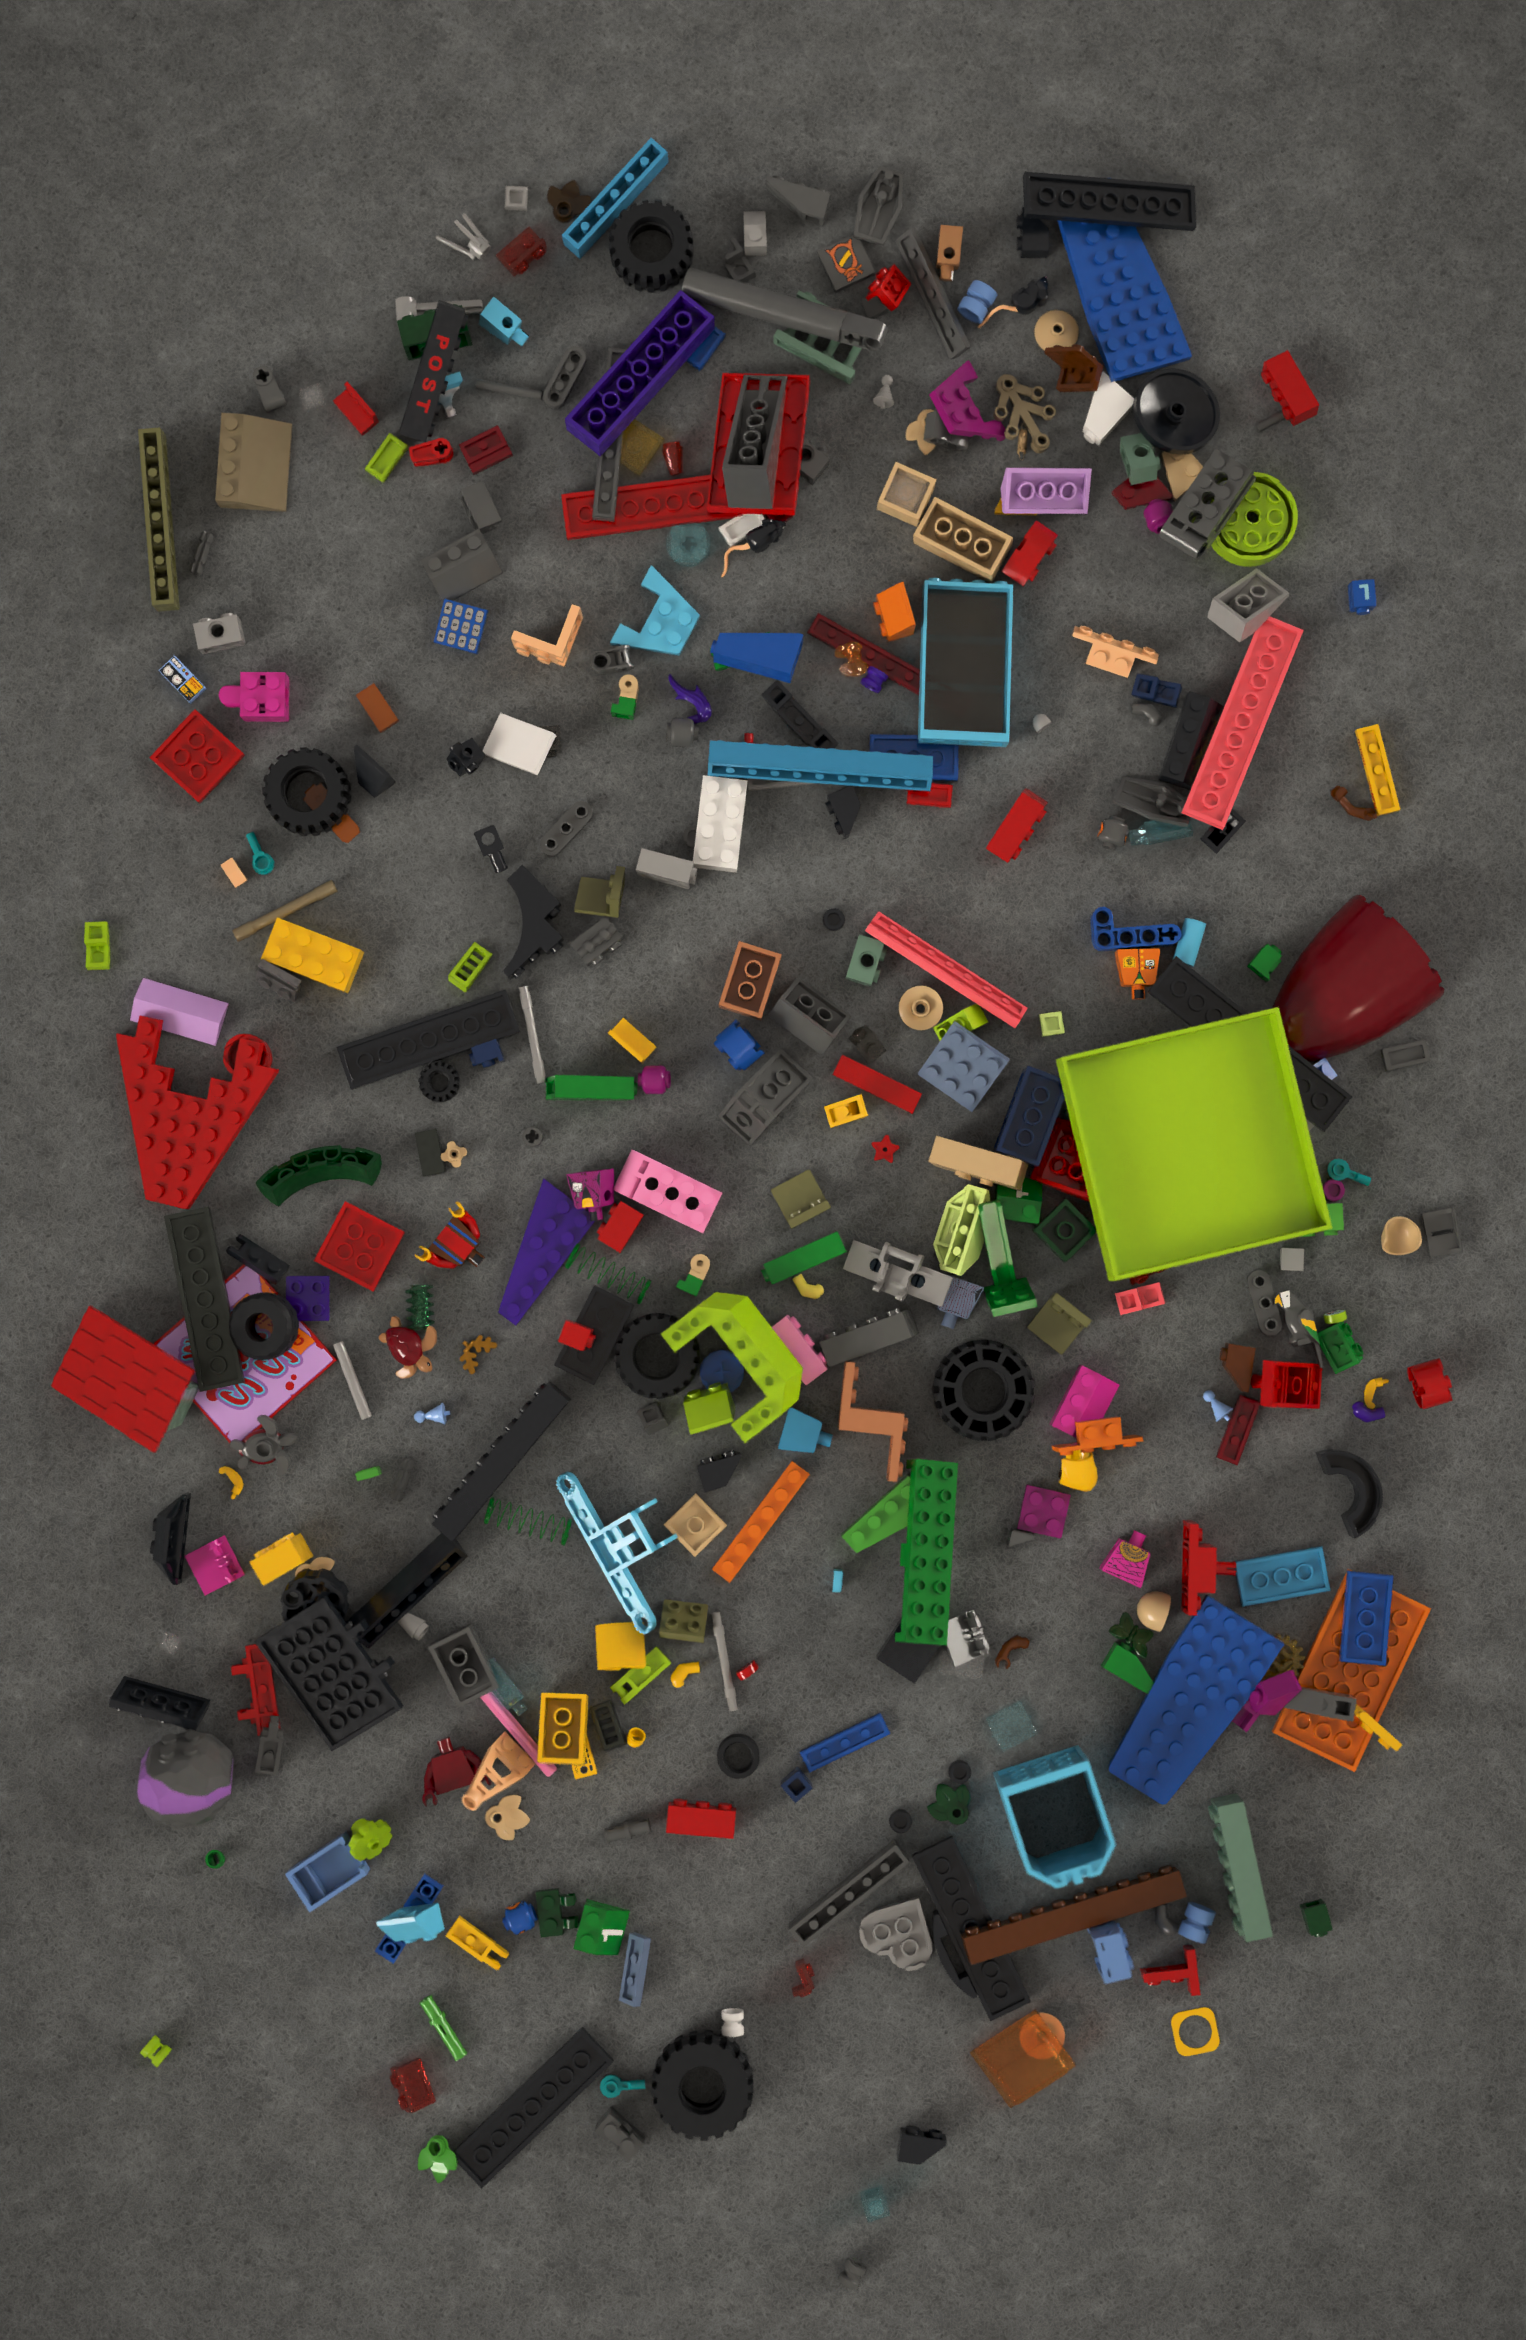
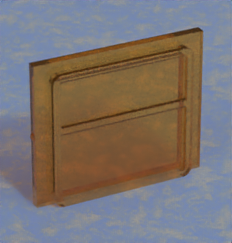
(1023, 2059)

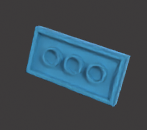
(1282, 1576)

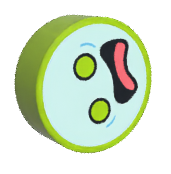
(1335, 1316)

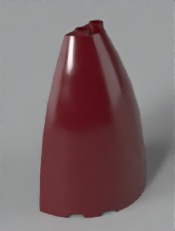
(1355, 983)

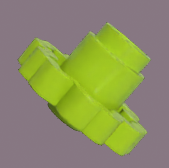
(369, 1838)

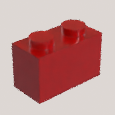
(620, 1226)
(577, 1335)

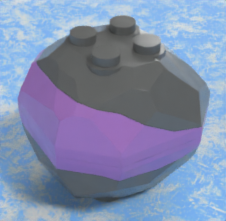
(185, 1779)

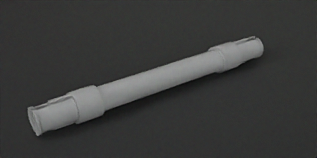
(526, 1004)
(719, 1632)

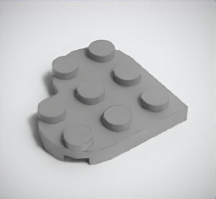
(898, 1932)

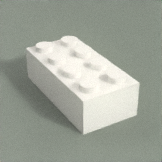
(720, 823)

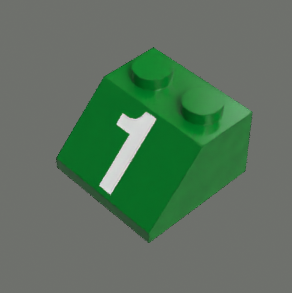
(1021, 1205)
(601, 1928)

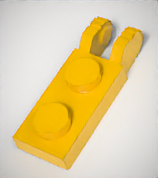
(475, 1942)

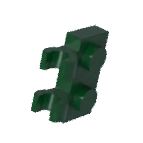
(550, 1912)

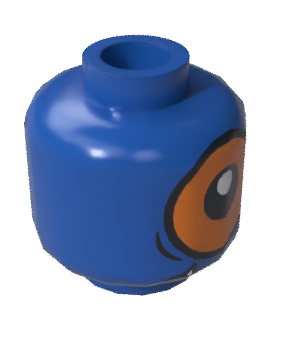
(520, 1917)

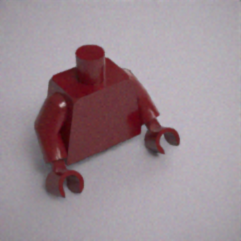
(450, 1770)

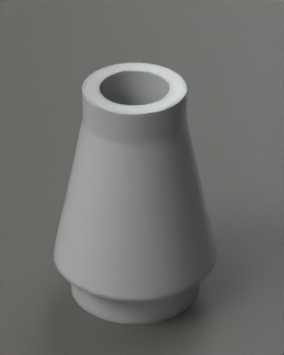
(413, 1626)

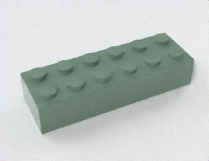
(1241, 1867)

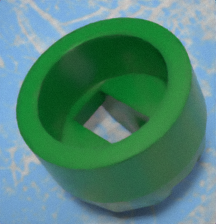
(210, 1859)

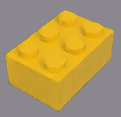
(280, 1557)
(562, 1729)

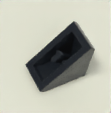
(1217, 838)

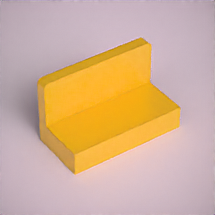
(632, 1040)

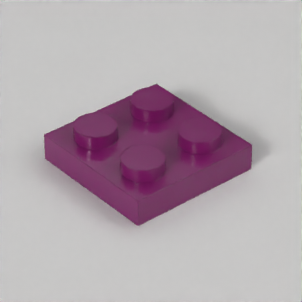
(1043, 1511)

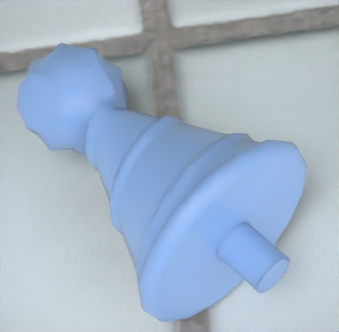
(1220, 1409)
(436, 1414)

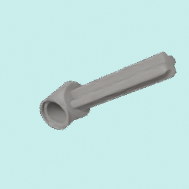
(409, 306)

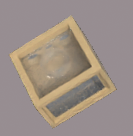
(906, 494)

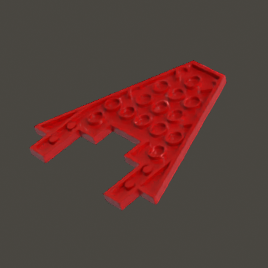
(178, 1133)

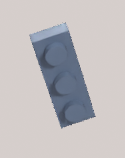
(634, 1969)

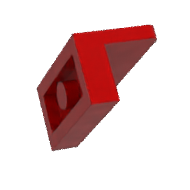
(356, 410)

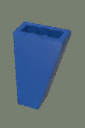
(759, 653)

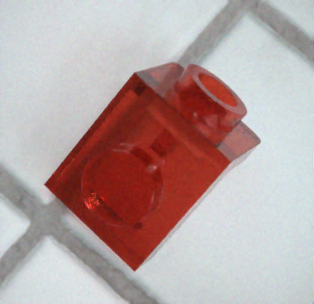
(806, 1973)

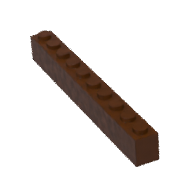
(1073, 1914)

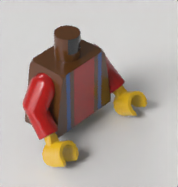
(455, 1242)

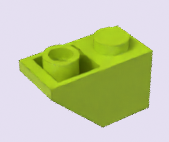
(969, 1018)

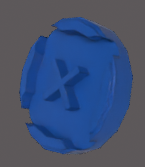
(722, 1368)

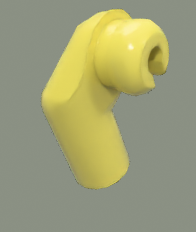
(808, 1290)

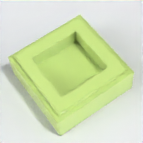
(1051, 1023)

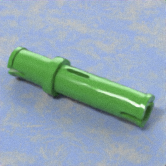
(445, 2031)

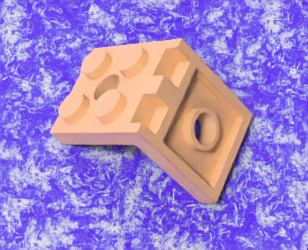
(548, 652)

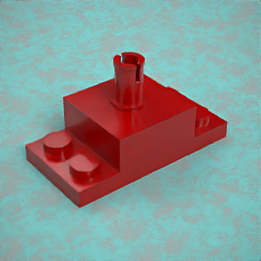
(1289, 1384)
(1199, 1568)

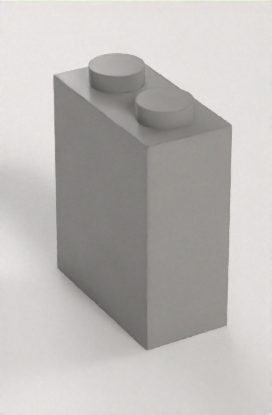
(666, 869)

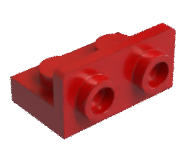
(889, 287)

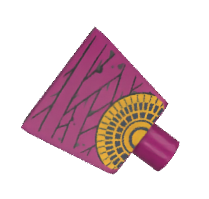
(1128, 1560)

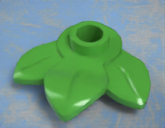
(438, 2160)

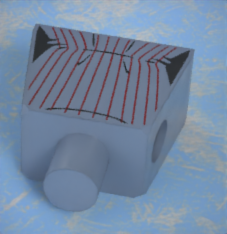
(959, 1301)

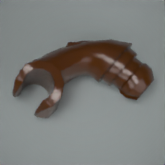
(1015, 1642)

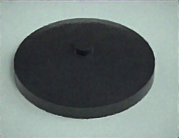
(1176, 411)

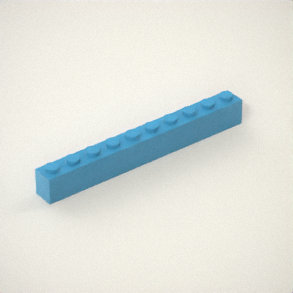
(820, 765)

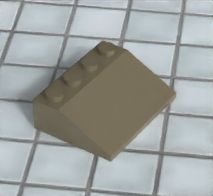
(253, 463)

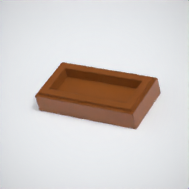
(377, 708)

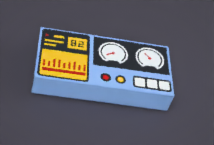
(182, 679)

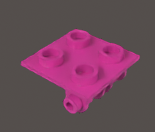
(214, 1565)

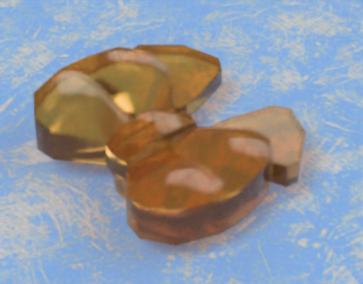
(855, 665)

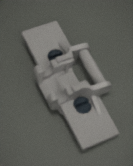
(895, 1280)

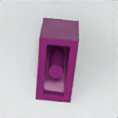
(1274, 1693)

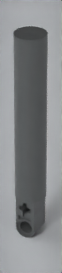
(784, 310)

